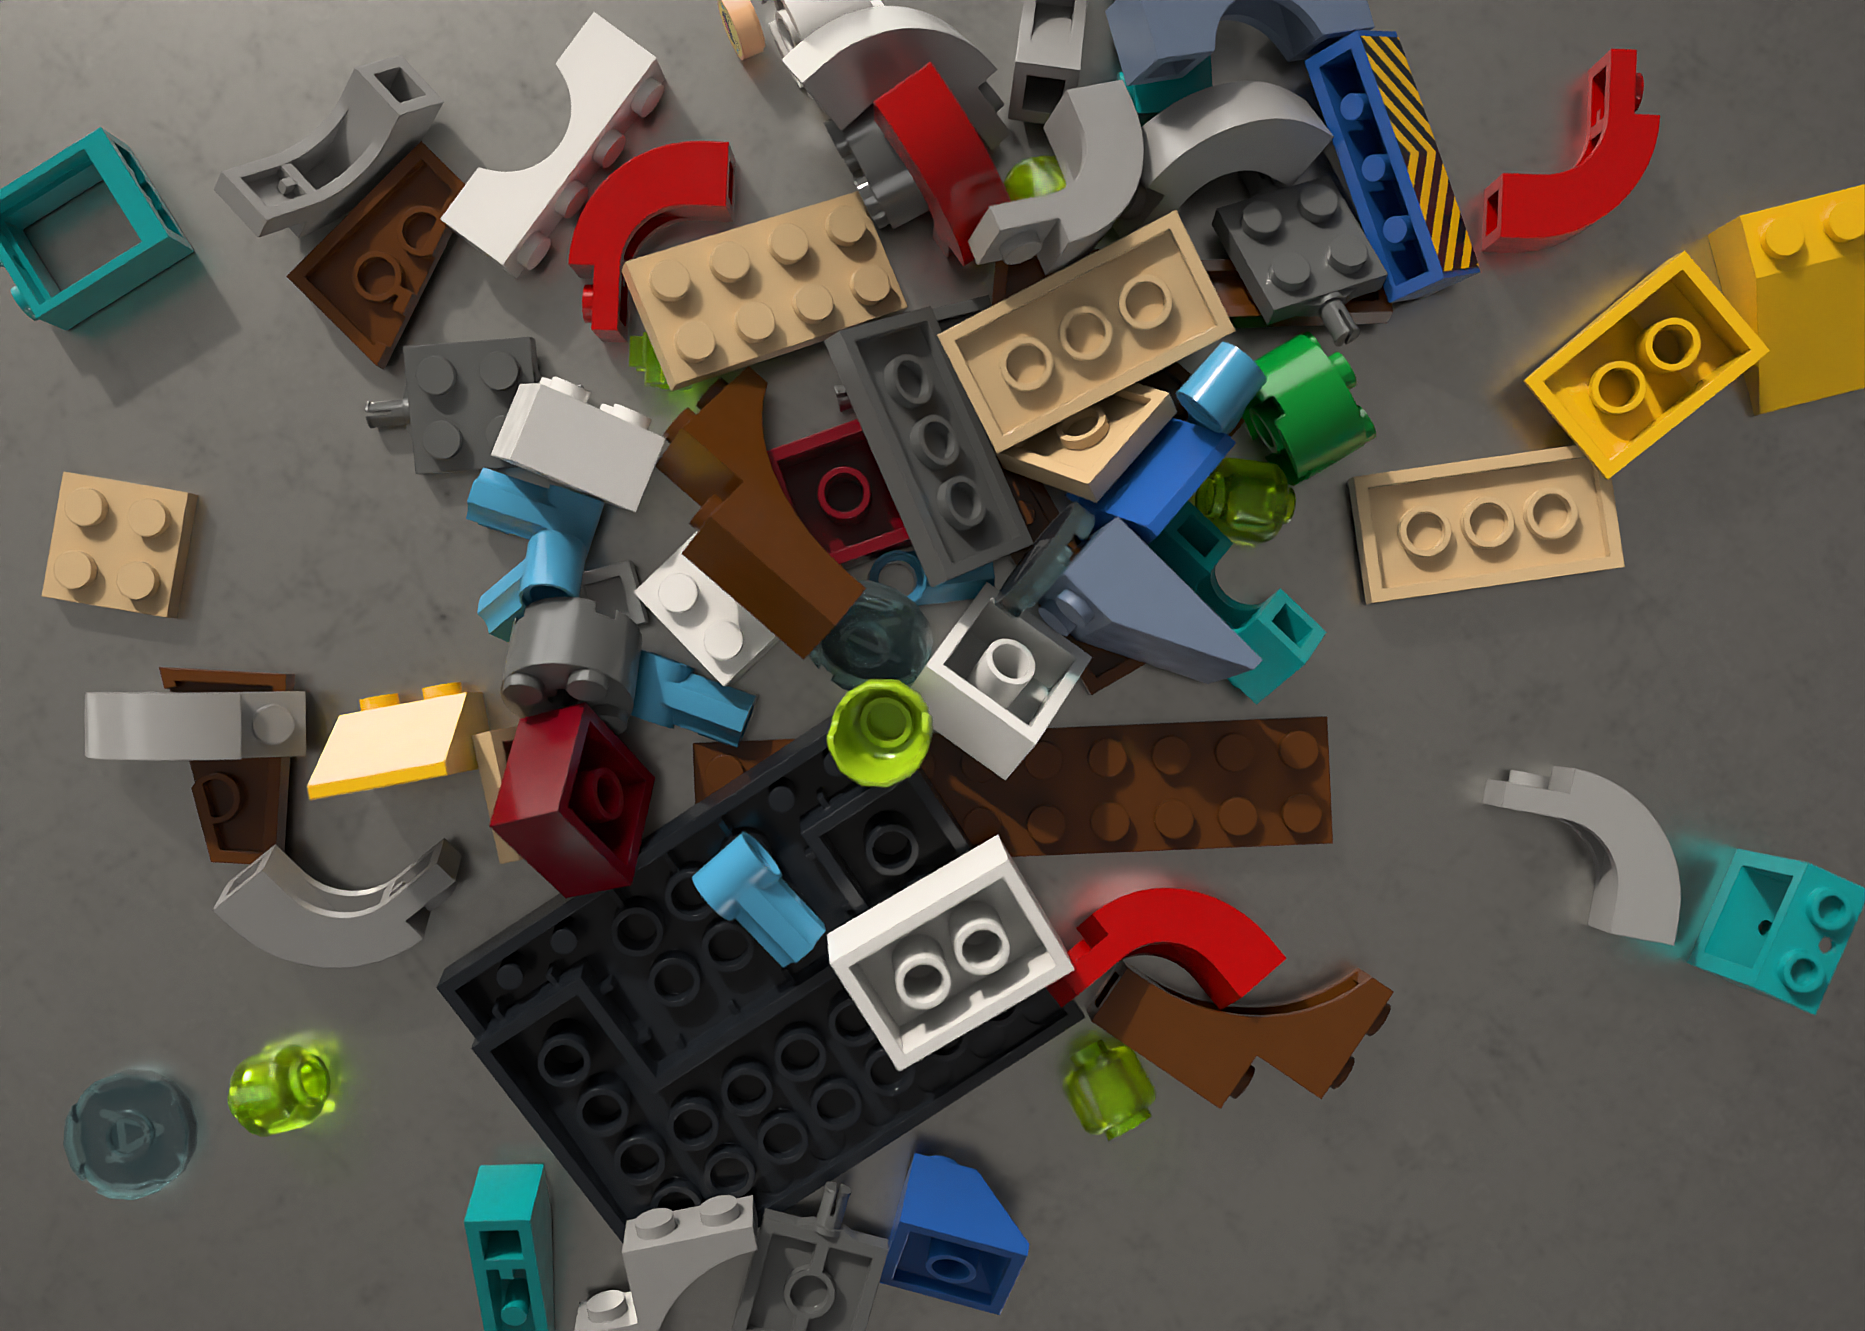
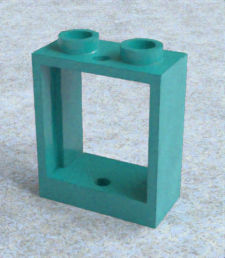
(59, 180)
(1797, 911)

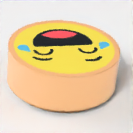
(742, 27)

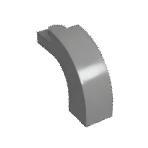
(877, 48)
(1046, 57)
(1218, 134)
(1102, 161)
(340, 162)
(194, 725)
(1633, 862)
(329, 927)

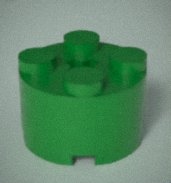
(1307, 409)

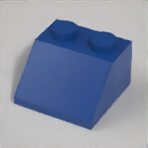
(1160, 479)

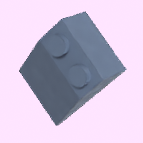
(1137, 607)

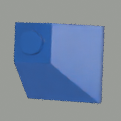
(953, 1237)

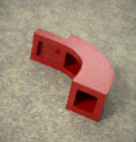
(942, 157)
(633, 204)
(1547, 209)
(1192, 929)

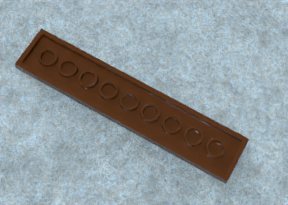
(1120, 786)

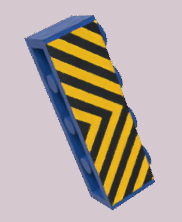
(1392, 164)

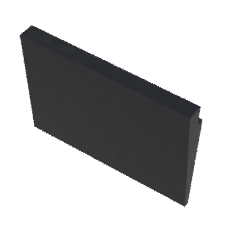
(672, 1044)

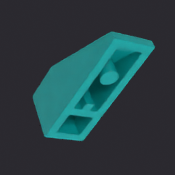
(512, 1247)

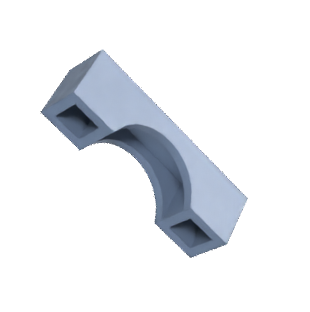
(1173, 36)

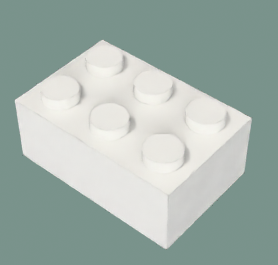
(948, 953)

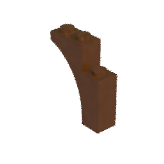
(745, 525)
(1215, 1047)

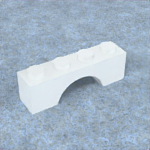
(516, 211)

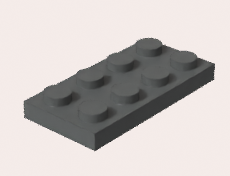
(928, 444)

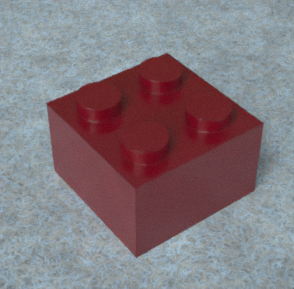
(840, 494)
(573, 801)

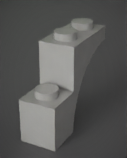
(665, 1255)

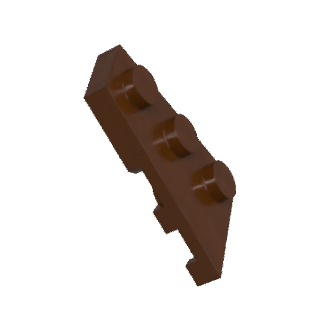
(382, 254)
(237, 799)

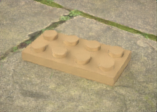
(763, 289)
(1086, 332)
(1483, 523)

